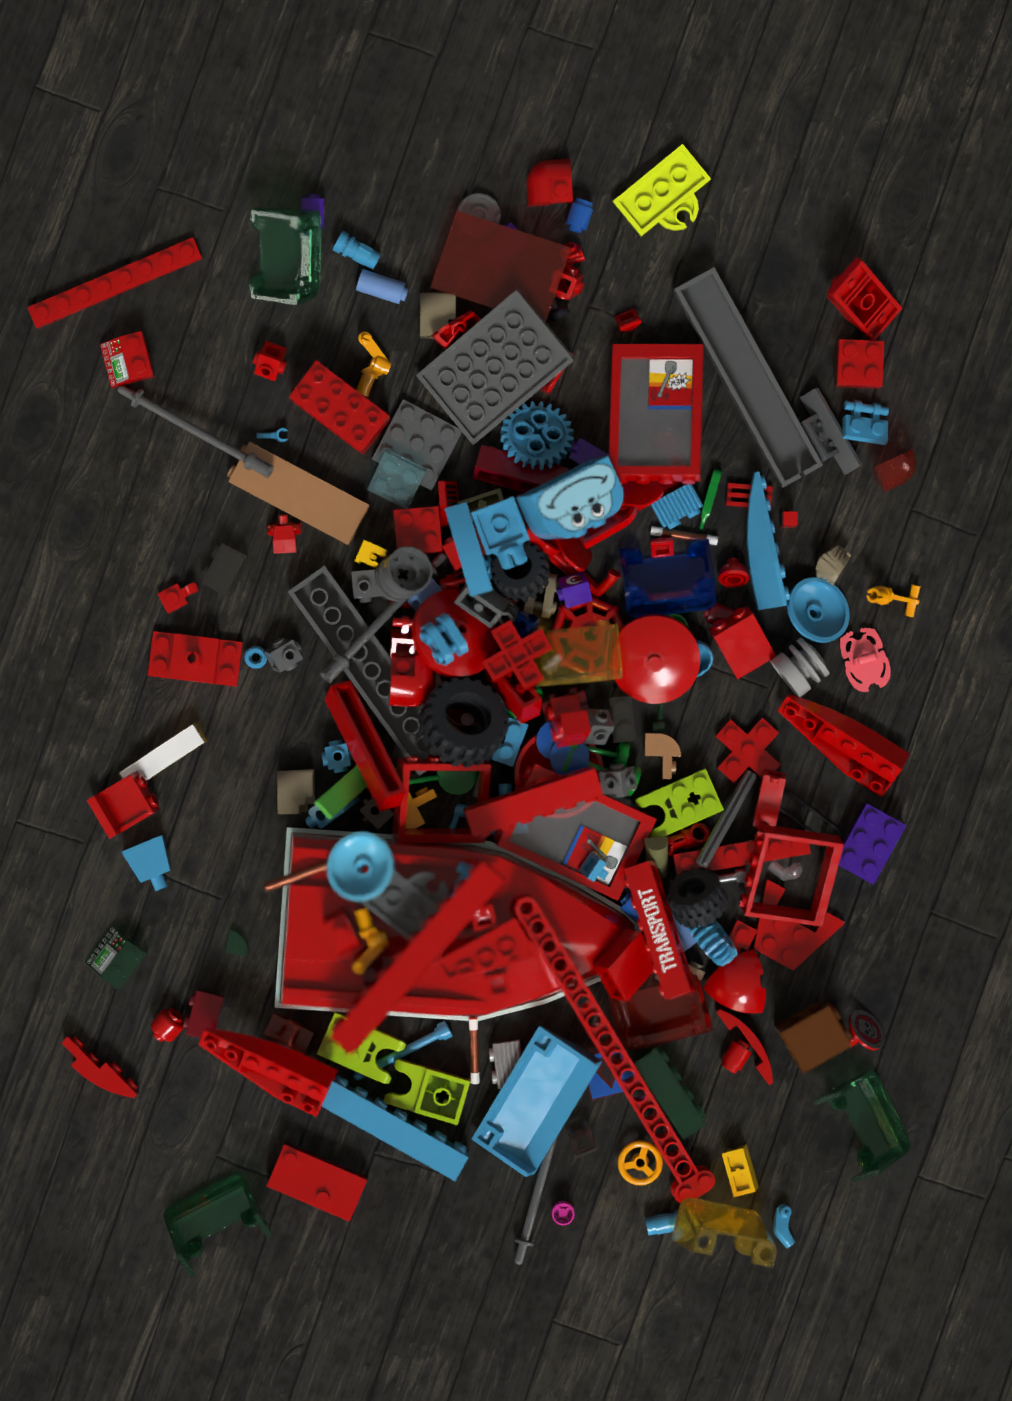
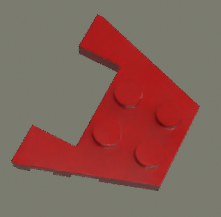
(789, 941)

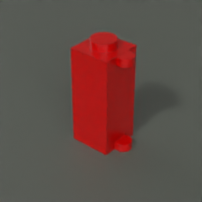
(769, 798)

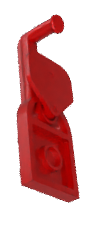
(635, 498)
(572, 559)

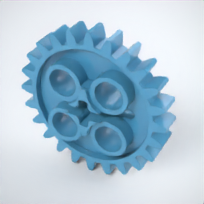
(537, 435)

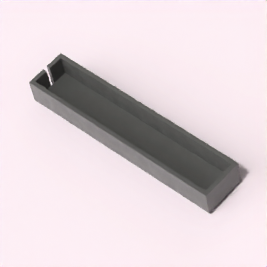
(747, 377)

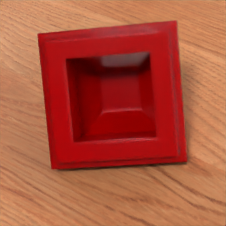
(628, 320)
(662, 547)

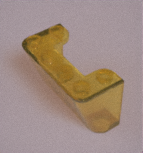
(708, 1218)

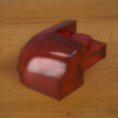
(896, 471)

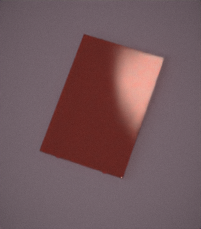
(492, 261)

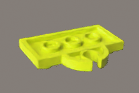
(664, 193)

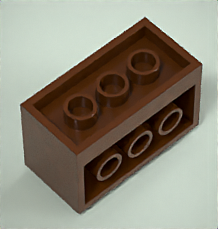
(814, 1035)

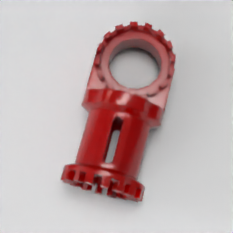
(686, 839)

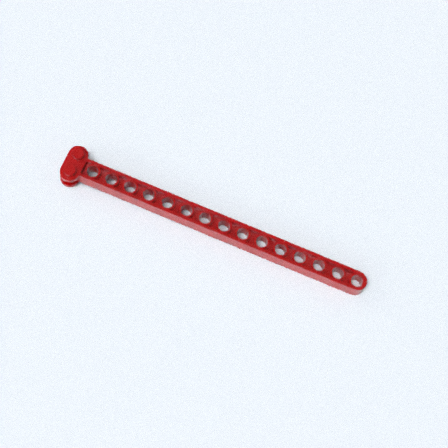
(690, 1181)

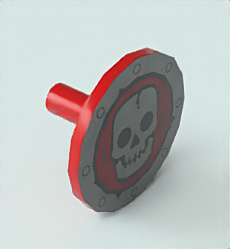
(866, 1030)

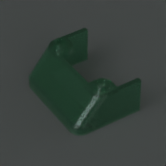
(873, 1121)
(210, 1212)

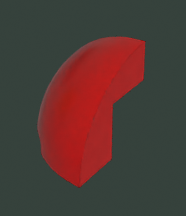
(739, 984)

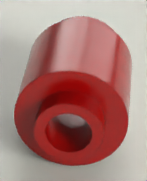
(736, 1056)

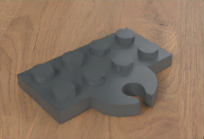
(407, 902)

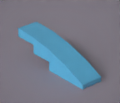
(468, 549)

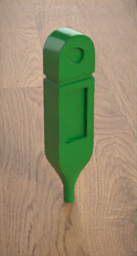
(709, 499)

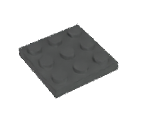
(420, 439)

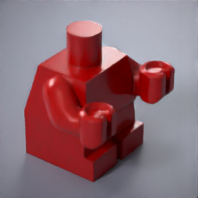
(284, 535)

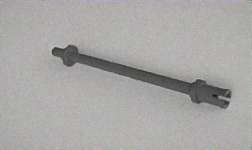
(250, 460)
(341, 661)
(533, 1207)

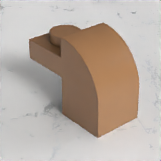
(663, 746)

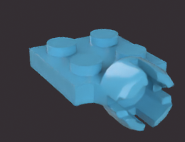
(502, 532)

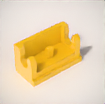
(367, 553)
(740, 1170)

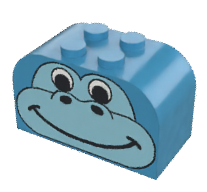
(573, 500)

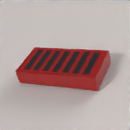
(447, 497)

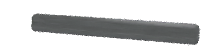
(726, 819)

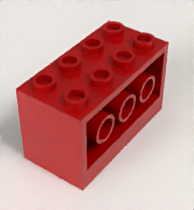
(339, 407)

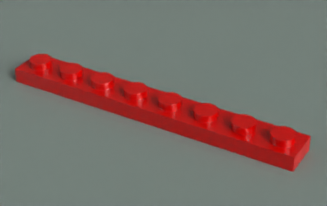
(114, 283)

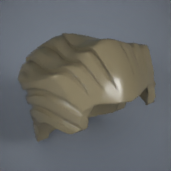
(831, 564)

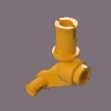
(378, 365)
(884, 595)
(375, 940)

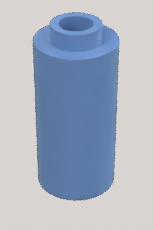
(382, 287)

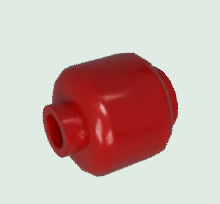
(167, 1025)

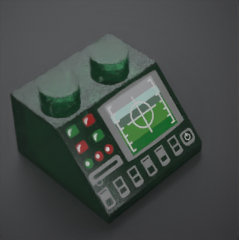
(116, 958)

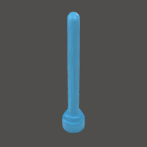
(441, 1032)

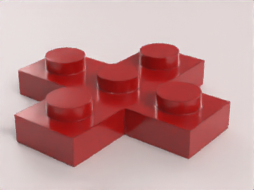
(517, 655)
(747, 749)

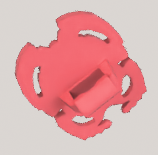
(865, 660)

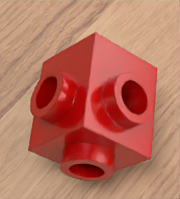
(566, 290)
(268, 365)

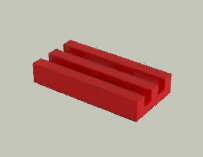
(769, 489)

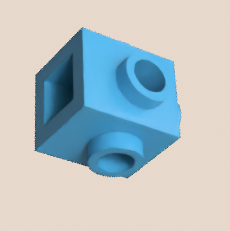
(328, 759)

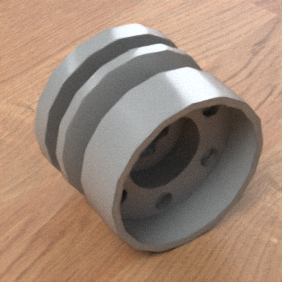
(800, 667)

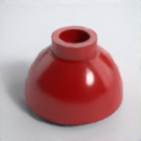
(733, 574)

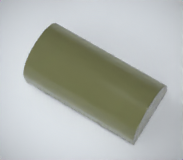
(483, 500)
(657, 850)

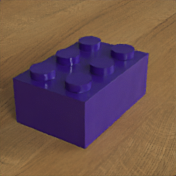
(870, 843)

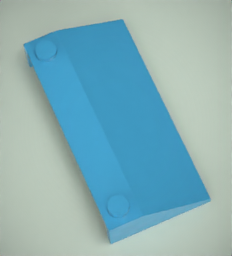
(536, 1101)

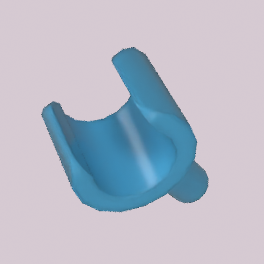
(273, 435)
(458, 812)

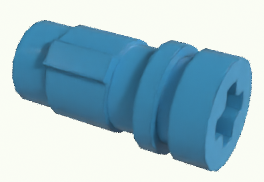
(357, 251)
(661, 1223)

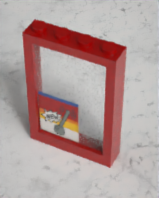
(656, 412)
(567, 837)

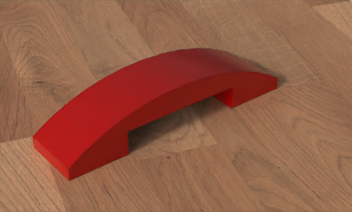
(496, 980)
(762, 1066)

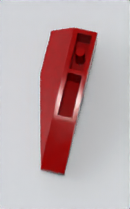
(847, 743)
(273, 1067)

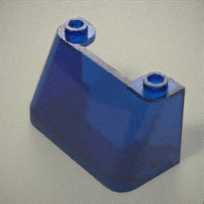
(668, 582)

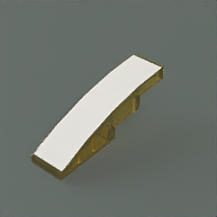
(167, 753)

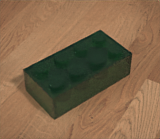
(669, 1092)

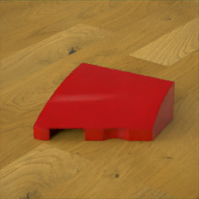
(454, 330)

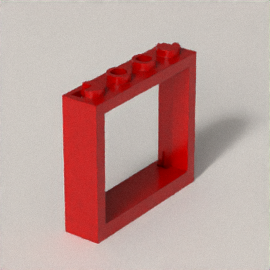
(435, 835)
(817, 913)

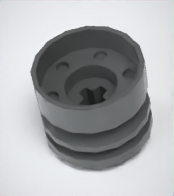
(413, 569)

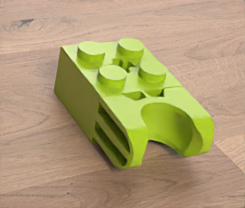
(674, 802)
(364, 1058)
(425, 1085)

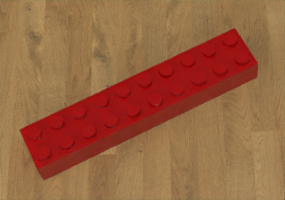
(418, 957)

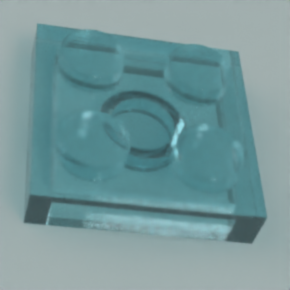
(397, 479)

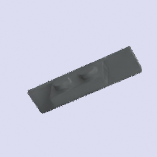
(826, 433)

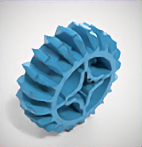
(714, 942)

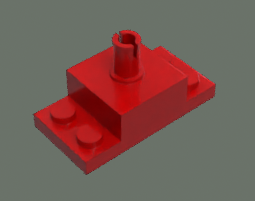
(863, 299)
(195, 658)

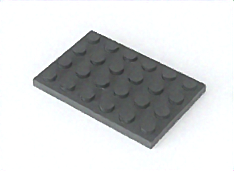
(495, 367)

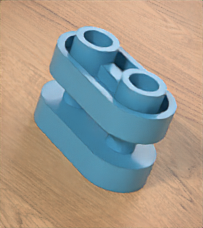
(440, 650)

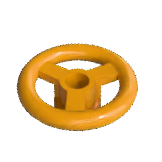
(652, 1175)

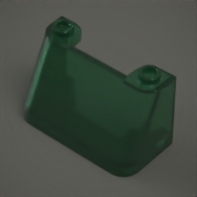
(287, 255)

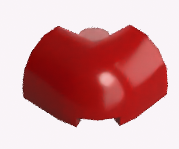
(550, 183)
(410, 681)

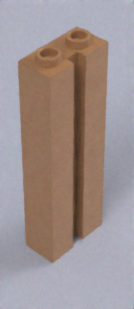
(301, 495)

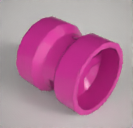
(565, 1215)

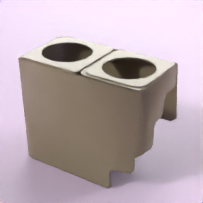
(435, 312)
(295, 791)

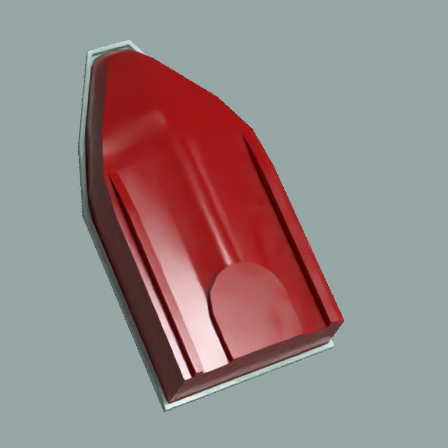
(320, 979)

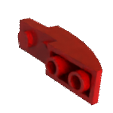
(106, 1077)

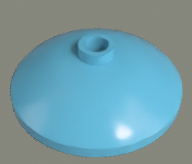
(347, 865)

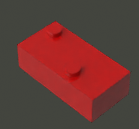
(317, 1181)

